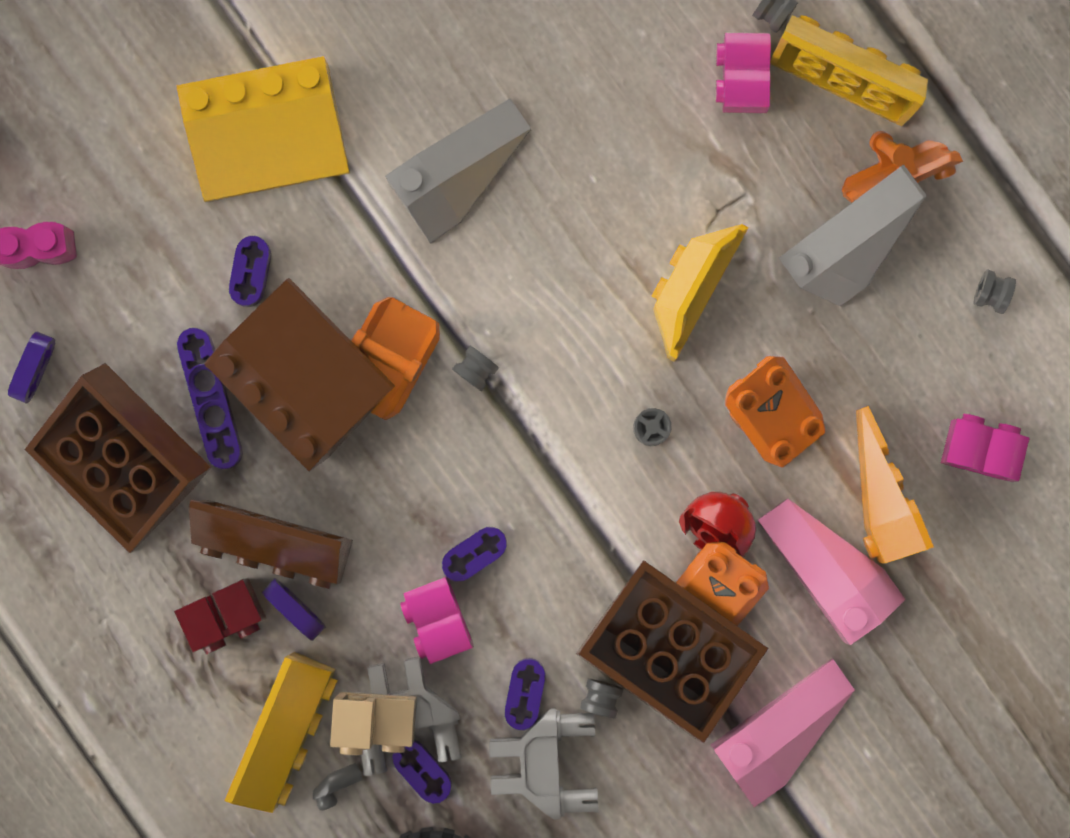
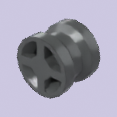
(775, 12)
(994, 291)
(475, 368)
(654, 422)
(601, 698)

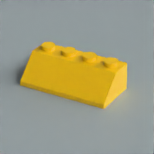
(281, 733)

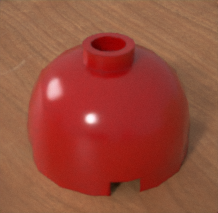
(720, 519)

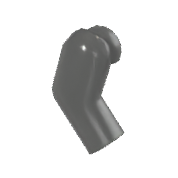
(333, 782)

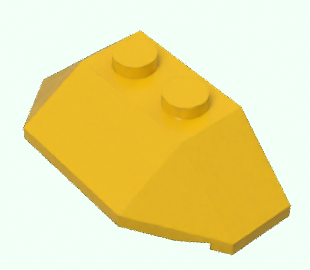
(692, 284)

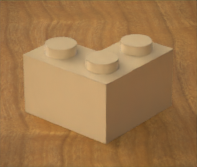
(372, 720)

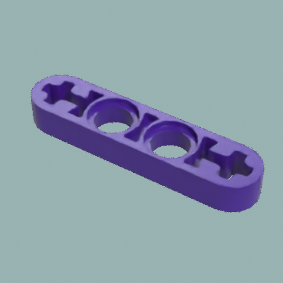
(204, 400)

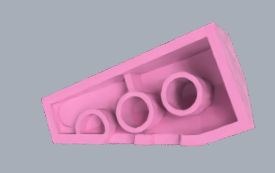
(840, 578)
(778, 737)

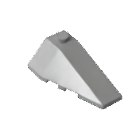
(453, 173)
(851, 246)

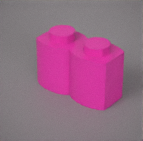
(745, 72)
(41, 242)
(985, 449)
(437, 621)

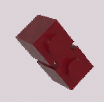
(203, 622)

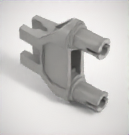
(430, 711)
(540, 764)

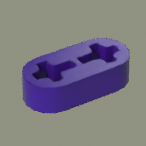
(241, 269)
(31, 367)
(479, 562)
(293, 609)
(534, 694)
(416, 778)

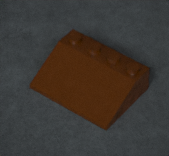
(299, 375)
(116, 456)
(268, 541)
(672, 651)

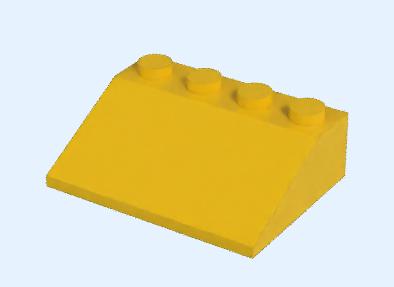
(849, 70)
(263, 128)

